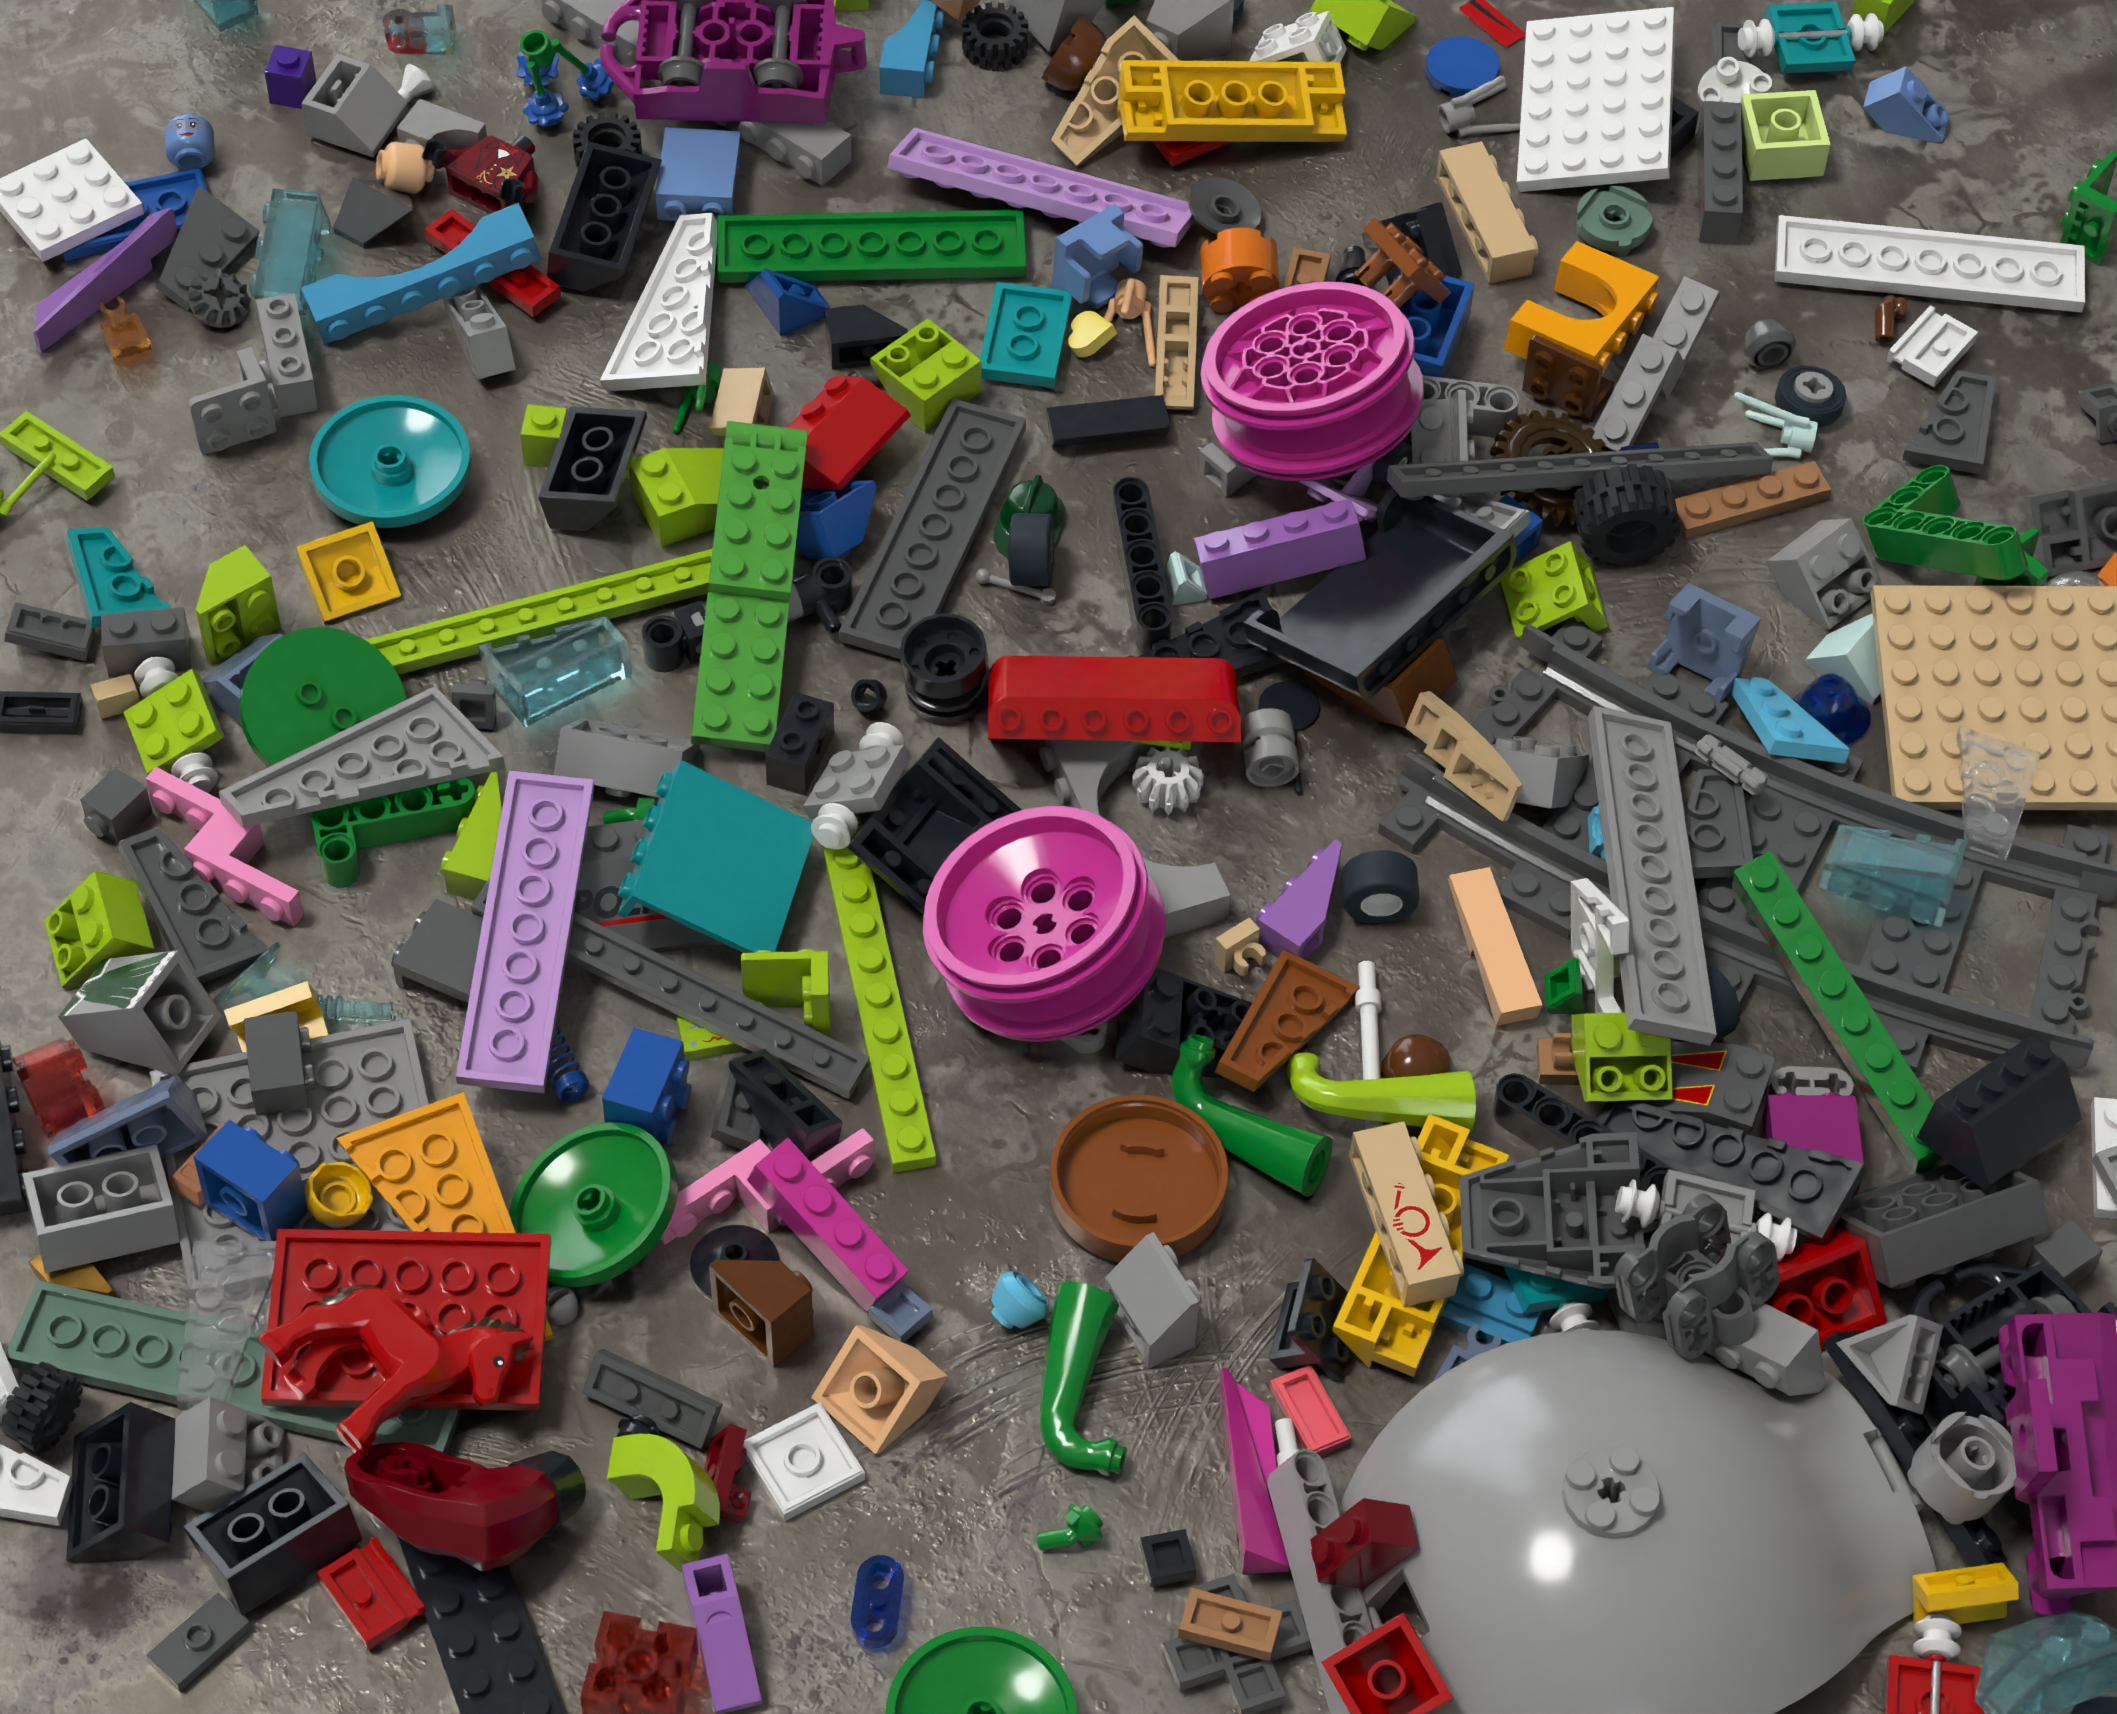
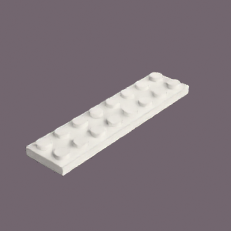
(1930, 263)

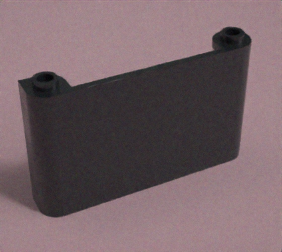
(1386, 610)

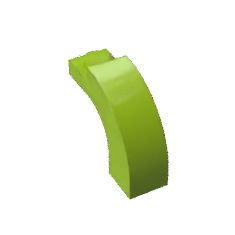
(655, 1466)

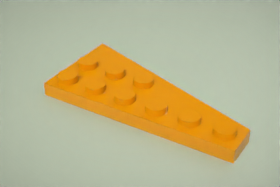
(433, 1170)

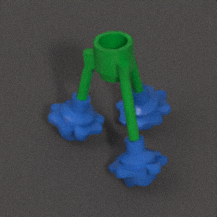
(540, 62)

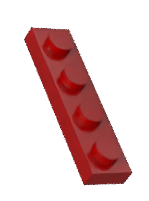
(524, 287)

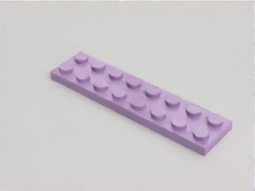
(1038, 185)
(525, 932)

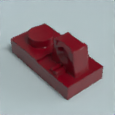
(724, 1460)

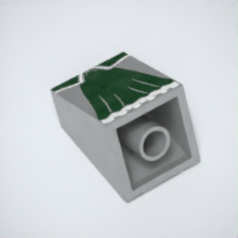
(142, 1011)

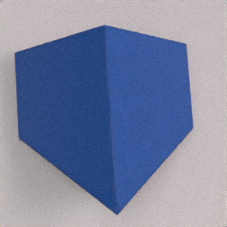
(787, 300)

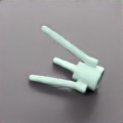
(1797, 431)

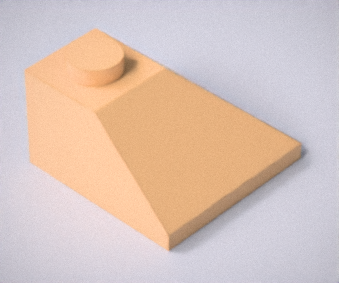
(878, 1387)

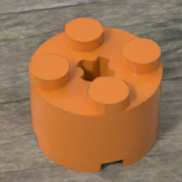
(1238, 268)

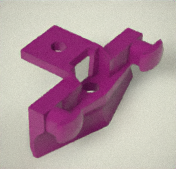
(2065, 1449)

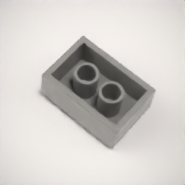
(101, 1208)

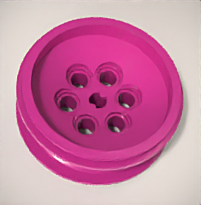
(1312, 381)
(1044, 923)

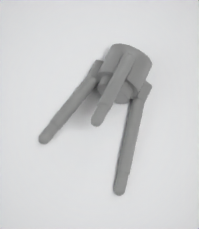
(1460, 111)

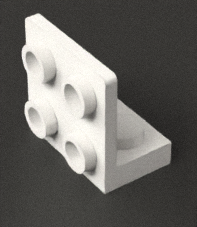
(1310, 34)

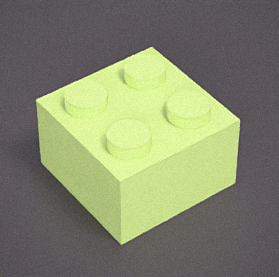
(1783, 135)

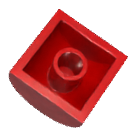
(1388, 1673)

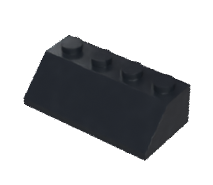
(601, 217)
(2004, 1114)

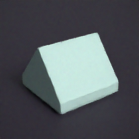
(1184, 580)

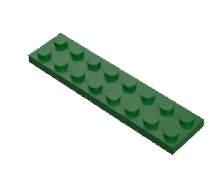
(873, 245)

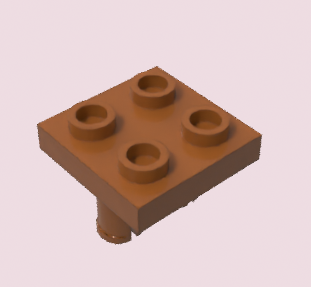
(1403, 252)

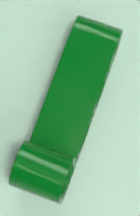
(438, 811)

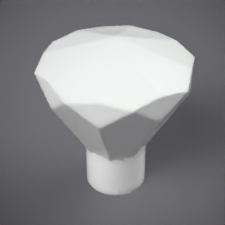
(415, 83)

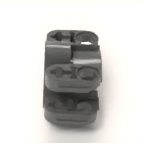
(1698, 1278)

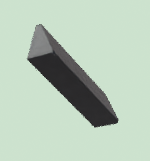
(1107, 420)

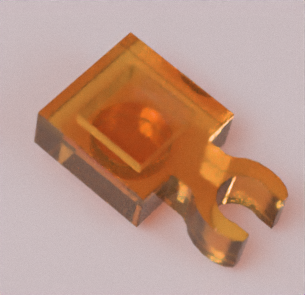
(123, 332)

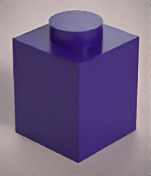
(289, 76)

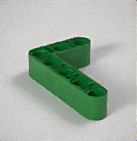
(1918, 531)

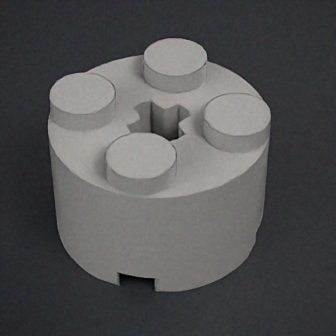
(1964, 1467)

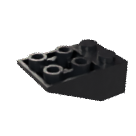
(1170, 1011)

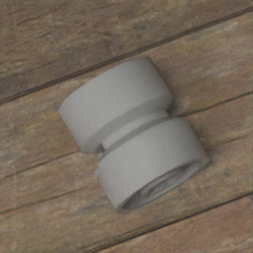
(1269, 747)

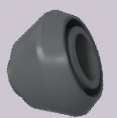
(1768, 344)

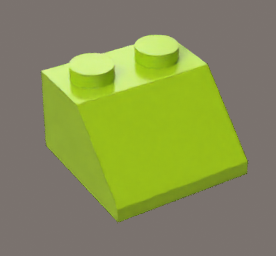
(1367, 21)

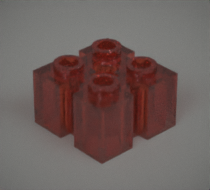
(626, 1652)

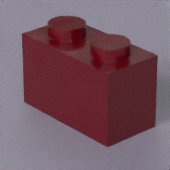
(1363, 1543)

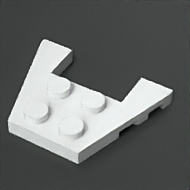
(1597, 936)

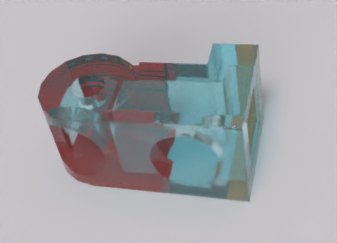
(420, 31)

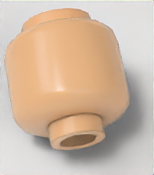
(403, 168)

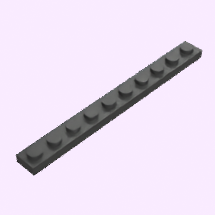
(1571, 470)
(710, 1004)

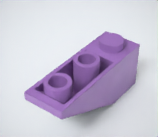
(1302, 911)
(721, 1634)

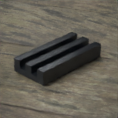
(37, 718)

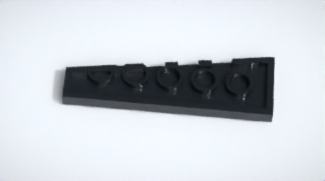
(1222, 639)
(1787, 1180)
(1904, 1434)

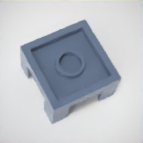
(1707, 638)

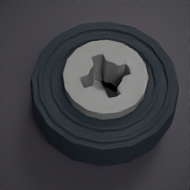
(1811, 394)

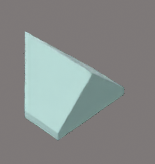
(1852, 655)

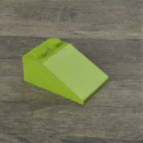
(677, 491)

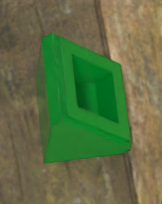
(1565, 989)

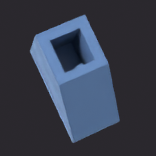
(1906, 107)

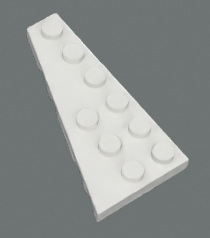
(672, 320)

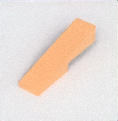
(1495, 946)

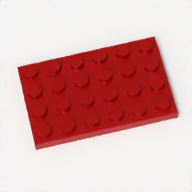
(440, 1273)

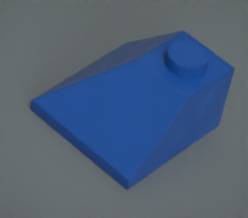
(834, 519)

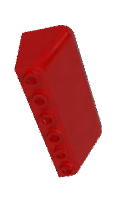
(1113, 699)

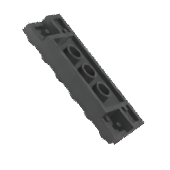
(2074, 526)

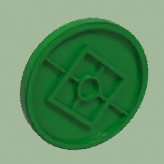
(312, 689)

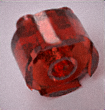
(56, 1086)

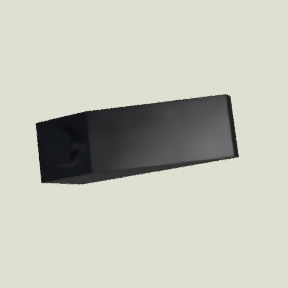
(785, 1105)

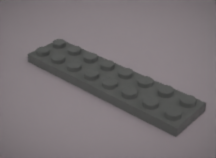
(933, 526)

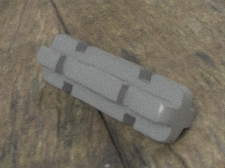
(1731, 764)

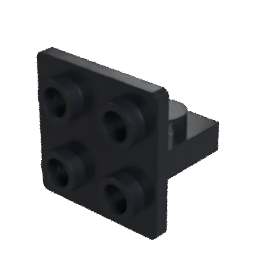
(1431, 232)
(1307, 1323)

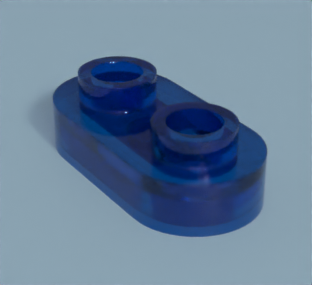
(875, 1604)

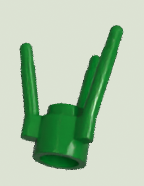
(702, 394)

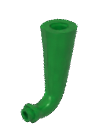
(1279, 1150)
(1074, 1341)

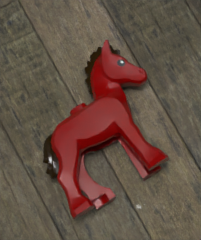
(401, 1349)

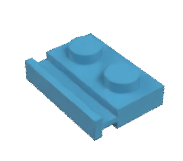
(1491, 1305)

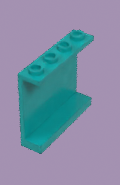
(718, 860)

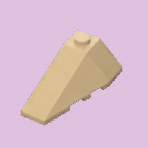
(1092, 116)

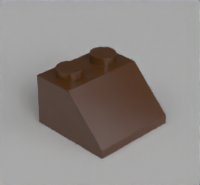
(763, 1305)

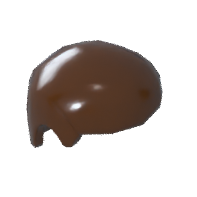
(1415, 1057)

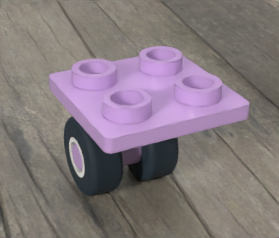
(1356, 487)

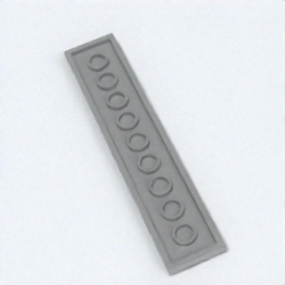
(1651, 876)

